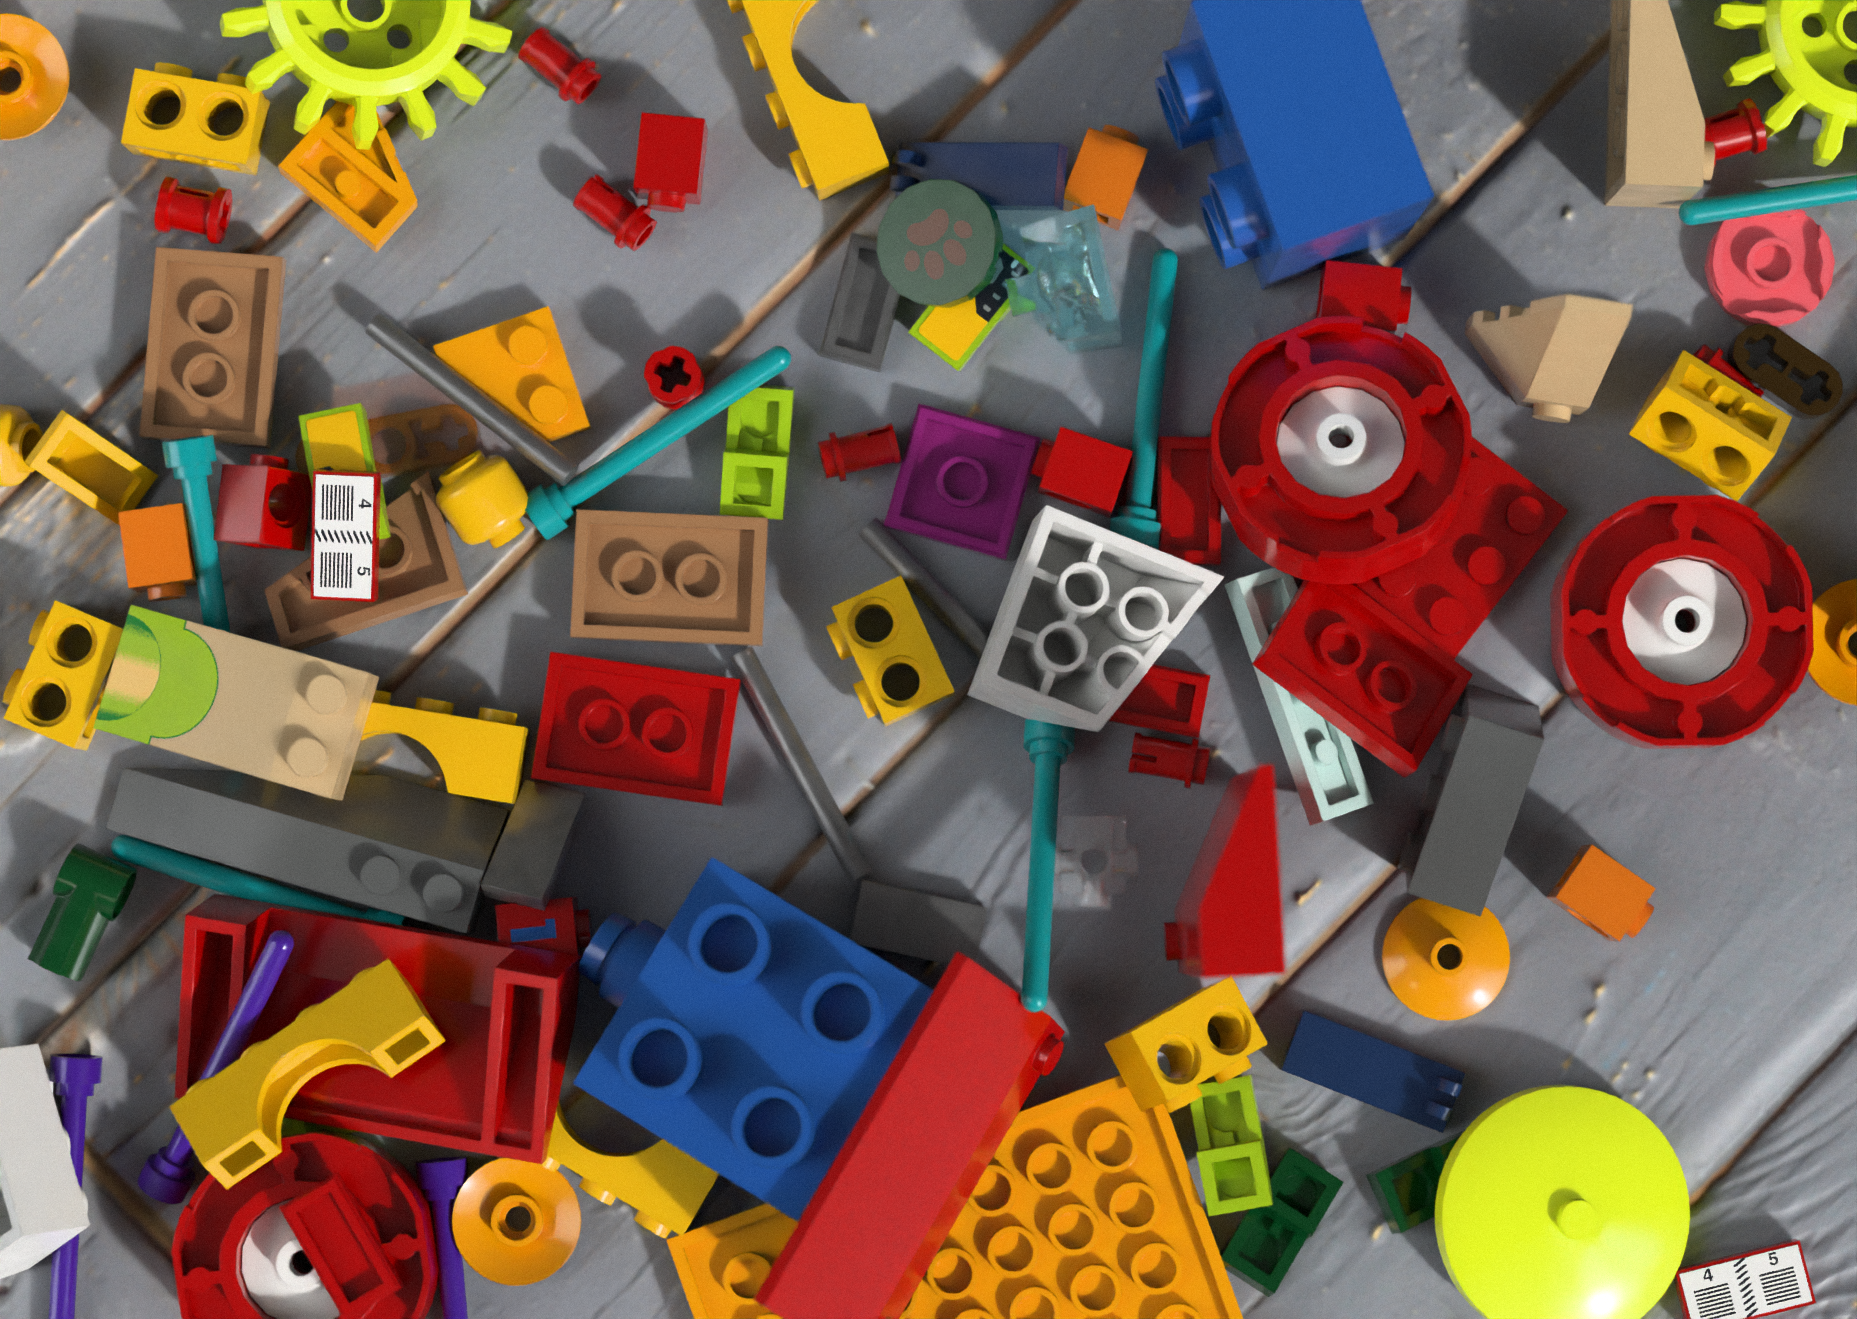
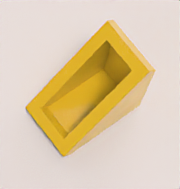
(90, 467)

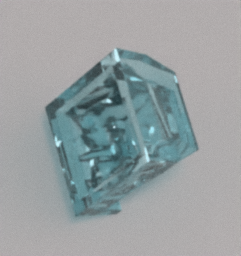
(1068, 282)

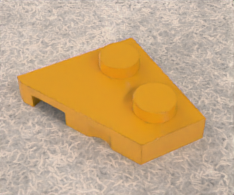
(353, 185)
(523, 371)

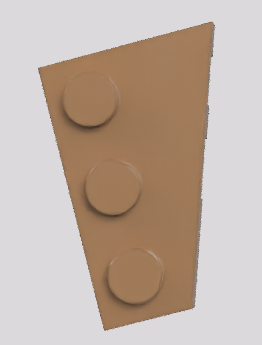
(414, 573)

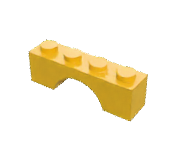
(832, 137)
(477, 756)
(240, 1111)
(656, 1181)

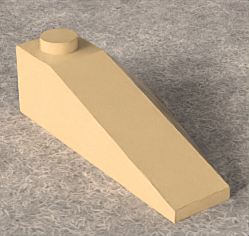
(1551, 351)

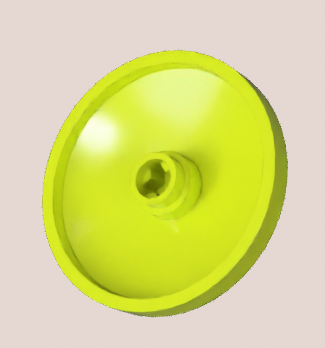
(1562, 1208)

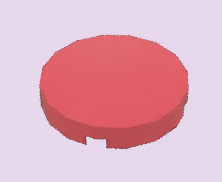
(1769, 267)

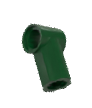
(88, 895)

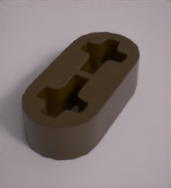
(1793, 359)

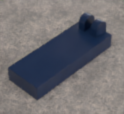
(1003, 172)
(1372, 1071)

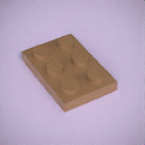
(213, 346)
(669, 578)

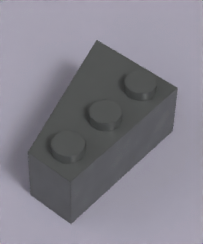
(1472, 799)

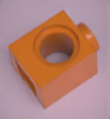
(1105, 174)
(158, 551)
(1603, 894)

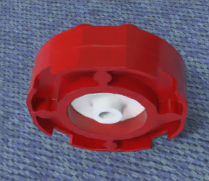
(1340, 450)
(1742, 610)
(244, 1260)

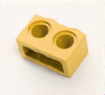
(192, 134)
(1710, 425)
(906, 646)
(49, 666)
(1184, 1039)

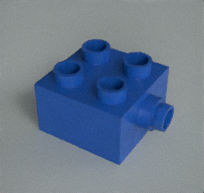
(1299, 133)
(745, 1033)

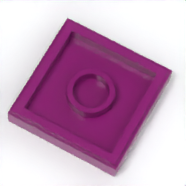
(962, 482)

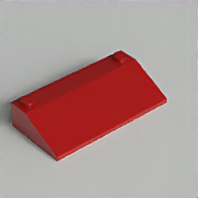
(1233, 897)
(495, 1003)
(915, 1152)

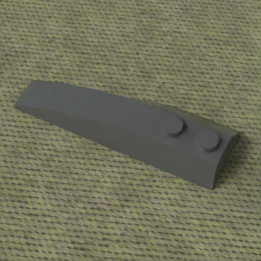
(378, 846)

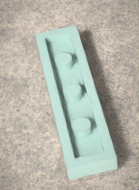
(1315, 750)

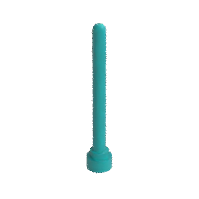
(1769, 200)
(191, 463)
(554, 505)
(1136, 518)
(1048, 750)
(232, 881)

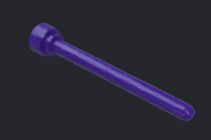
(74, 1081)
(169, 1172)
(441, 1183)

